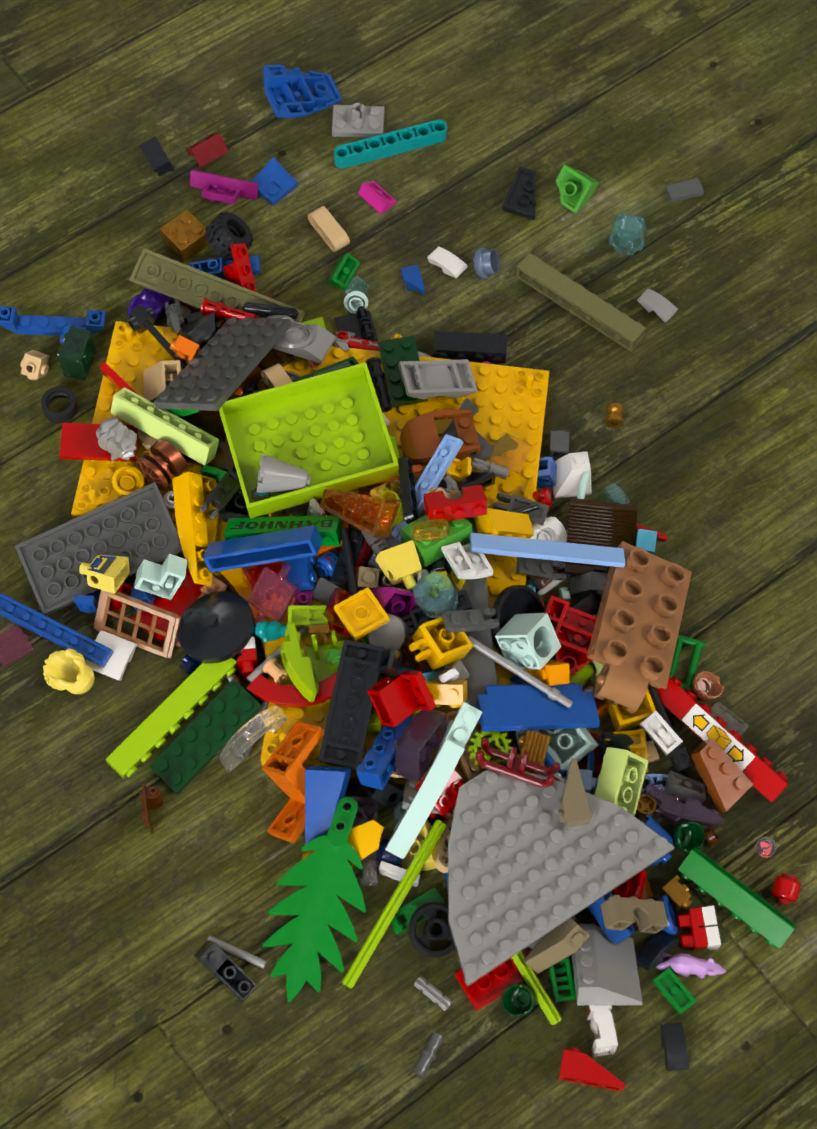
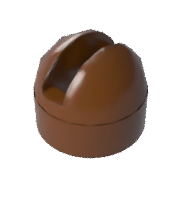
(712, 837)

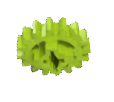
(493, 742)

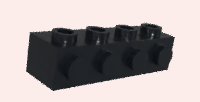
(470, 346)

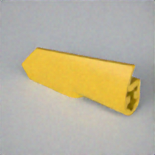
(363, 839)

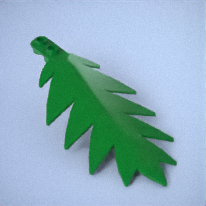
(326, 876)

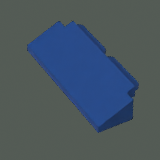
(528, 708)

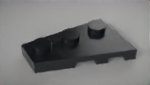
(521, 194)

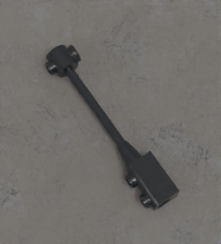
(144, 320)
(680, 756)

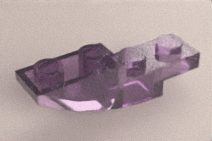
(689, 810)

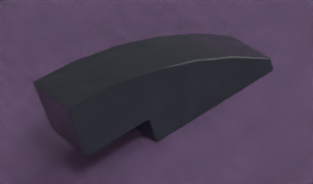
(390, 662)

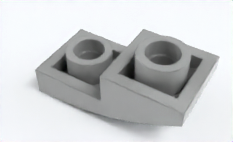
(661, 306)

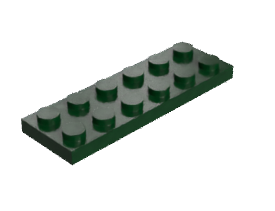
(205, 736)

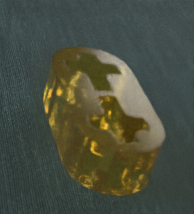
(430, 530)

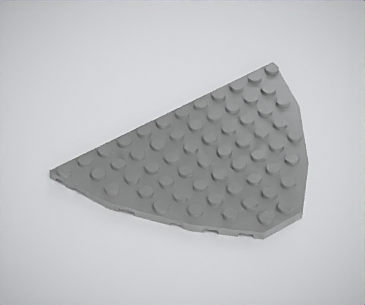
(524, 873)

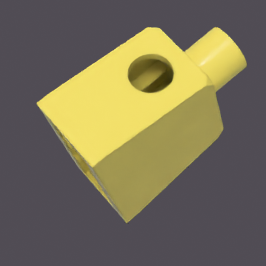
(400, 564)

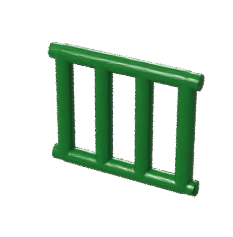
(698, 646)

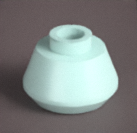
(354, 300)

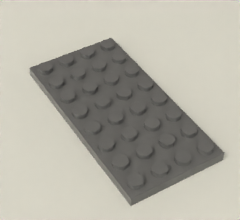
(222, 364)
(127, 527)

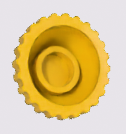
(127, 480)

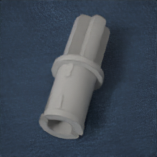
(484, 466)

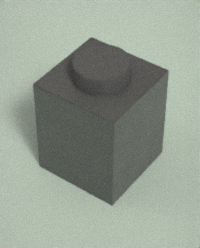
(558, 444)

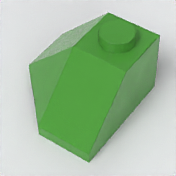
(575, 188)

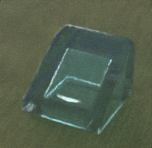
(357, 284)

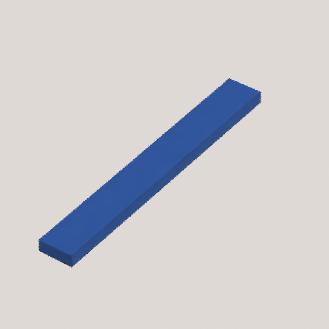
(54, 631)

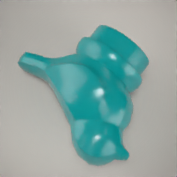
(270, 630)

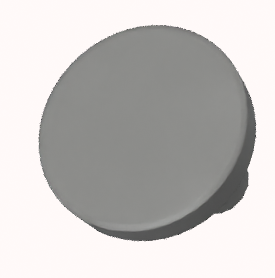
(390, 634)

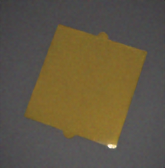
(510, 452)

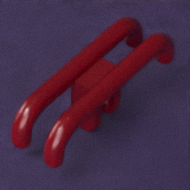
(516, 765)

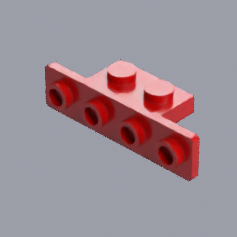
(240, 271)

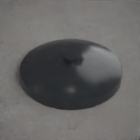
(512, 601)
(216, 627)

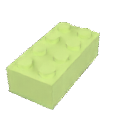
(621, 778)

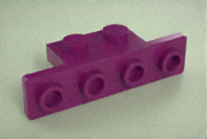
(223, 188)

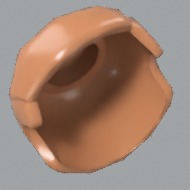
(707, 686)

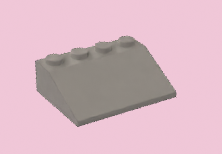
(605, 970)

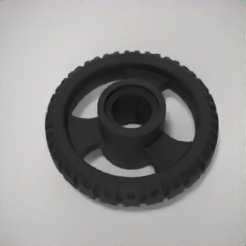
(422, 943)

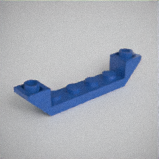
(49, 324)

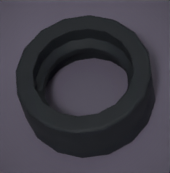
(59, 392)

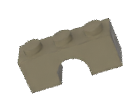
(620, 913)

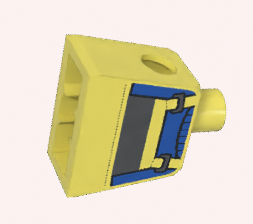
(106, 572)

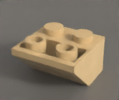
(158, 378)

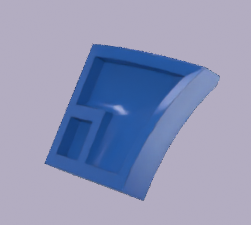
(274, 182)

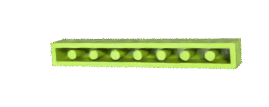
(168, 716)

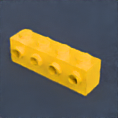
(448, 693)

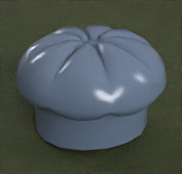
(486, 262)

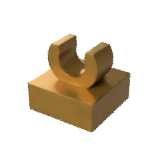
(319, 630)

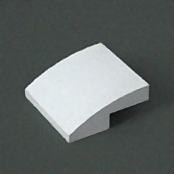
(467, 563)
(118, 661)

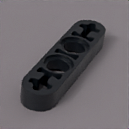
(408, 491)

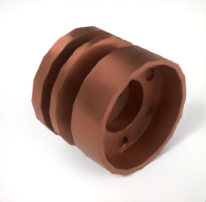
(162, 464)

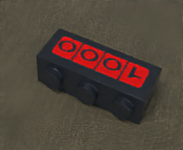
(361, 555)

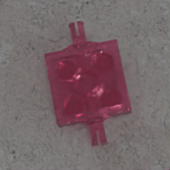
(272, 594)

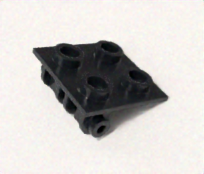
(358, 323)

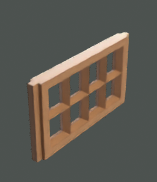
(170, 635)

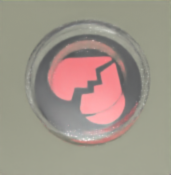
(765, 847)

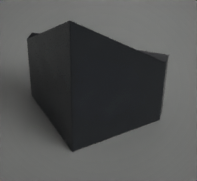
(200, 329)

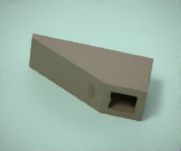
(373, 578)

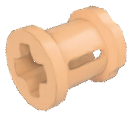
(275, 670)

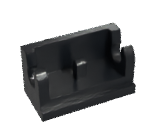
(156, 156)

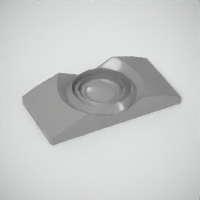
(305, 340)
(437, 378)

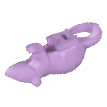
(685, 964)

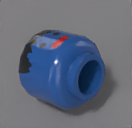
(326, 563)

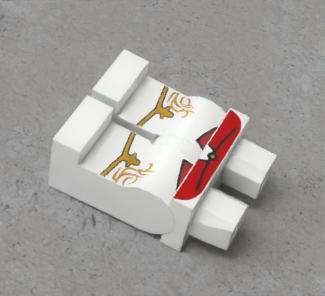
(603, 1028)

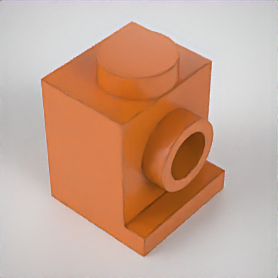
(184, 348)

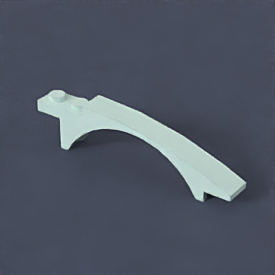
(447, 757)

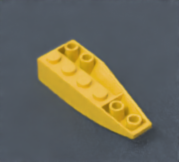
(193, 525)

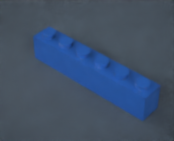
(263, 548)

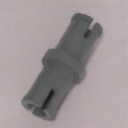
(428, 1054)

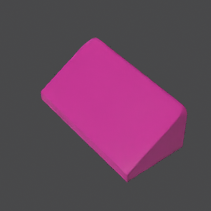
(376, 196)

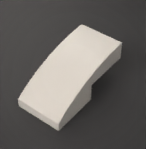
(447, 261)

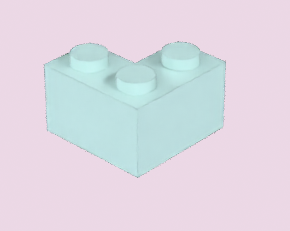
(161, 579)

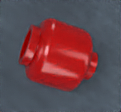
(786, 888)

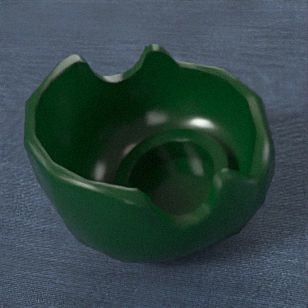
(688, 836)
(518, 1000)

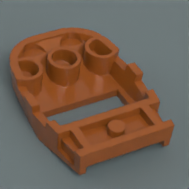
(421, 440)

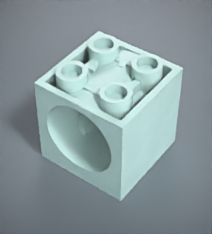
(528, 640)

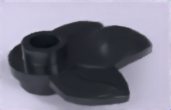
(618, 741)

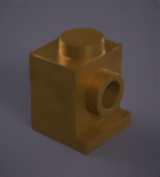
(677, 893)

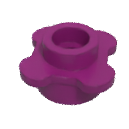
(306, 595)

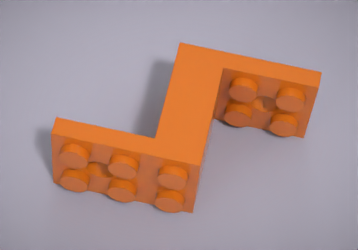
(287, 772)

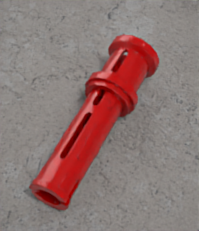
(224, 311)

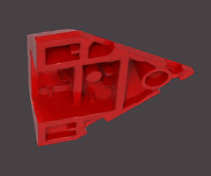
(573, 631)

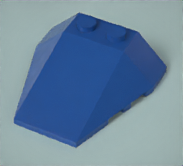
(298, 92)

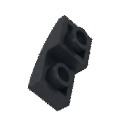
(652, 951)
(674, 1046)

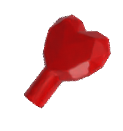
(543, 496)

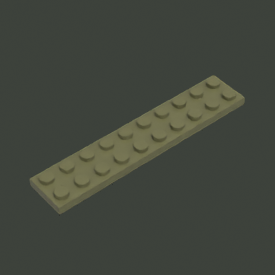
(193, 285)

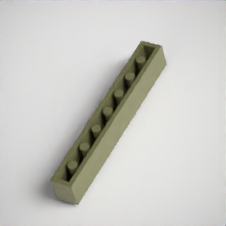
(580, 302)

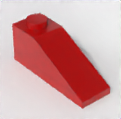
(582, 1069)

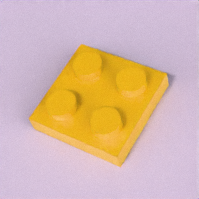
(361, 613)

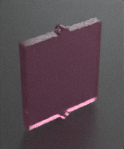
(13, 646)

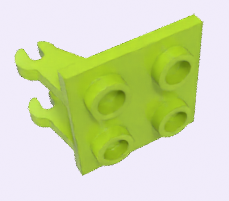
(317, 656)

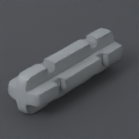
(432, 993)

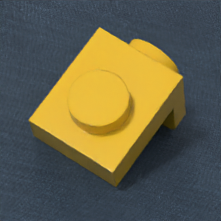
(459, 469)

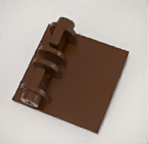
(151, 799)

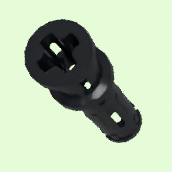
(377, 377)

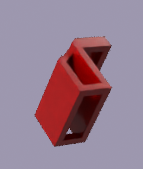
(400, 697)

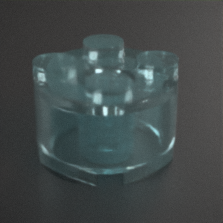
(628, 234)
(432, 585)

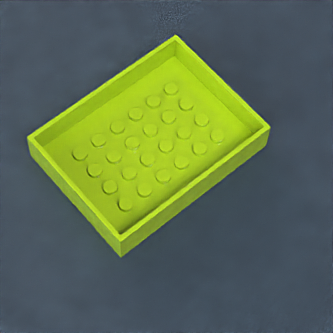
(318, 424)

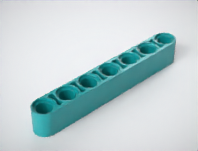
(390, 143)

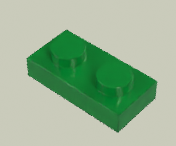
(674, 991)

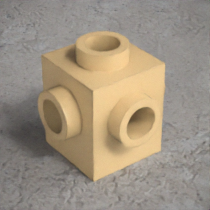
(34, 365)

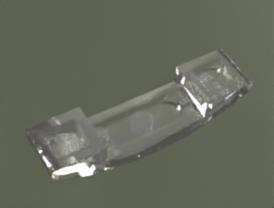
(249, 733)

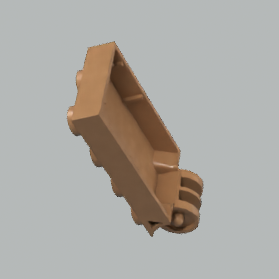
(637, 626)

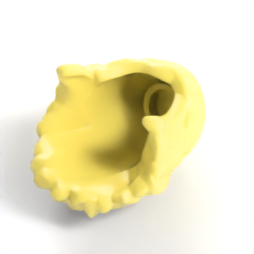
(68, 671)

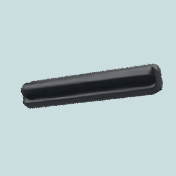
(264, 309)

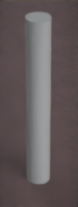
(239, 952)

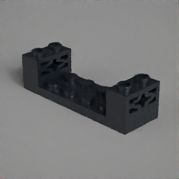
(350, 705)

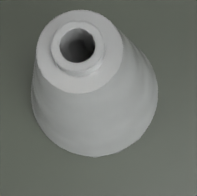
(280, 476)

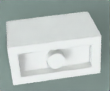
(661, 733)

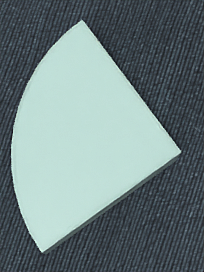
(564, 594)

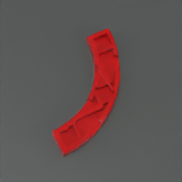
(289, 695)

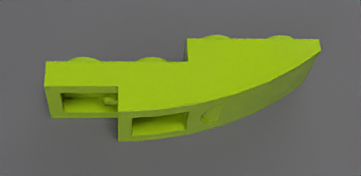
(297, 666)

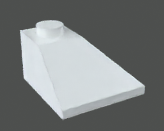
(569, 474)

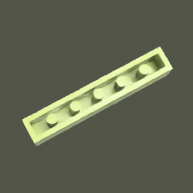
(164, 425)

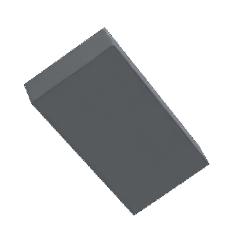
(684, 190)

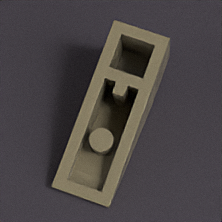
(574, 803)
(557, 945)

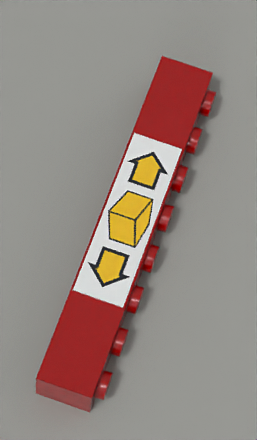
(707, 727)

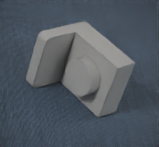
(454, 671)

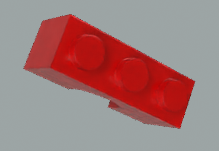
(471, 504)

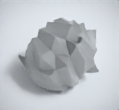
(116, 439)

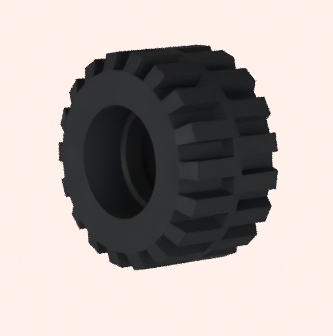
(226, 231)

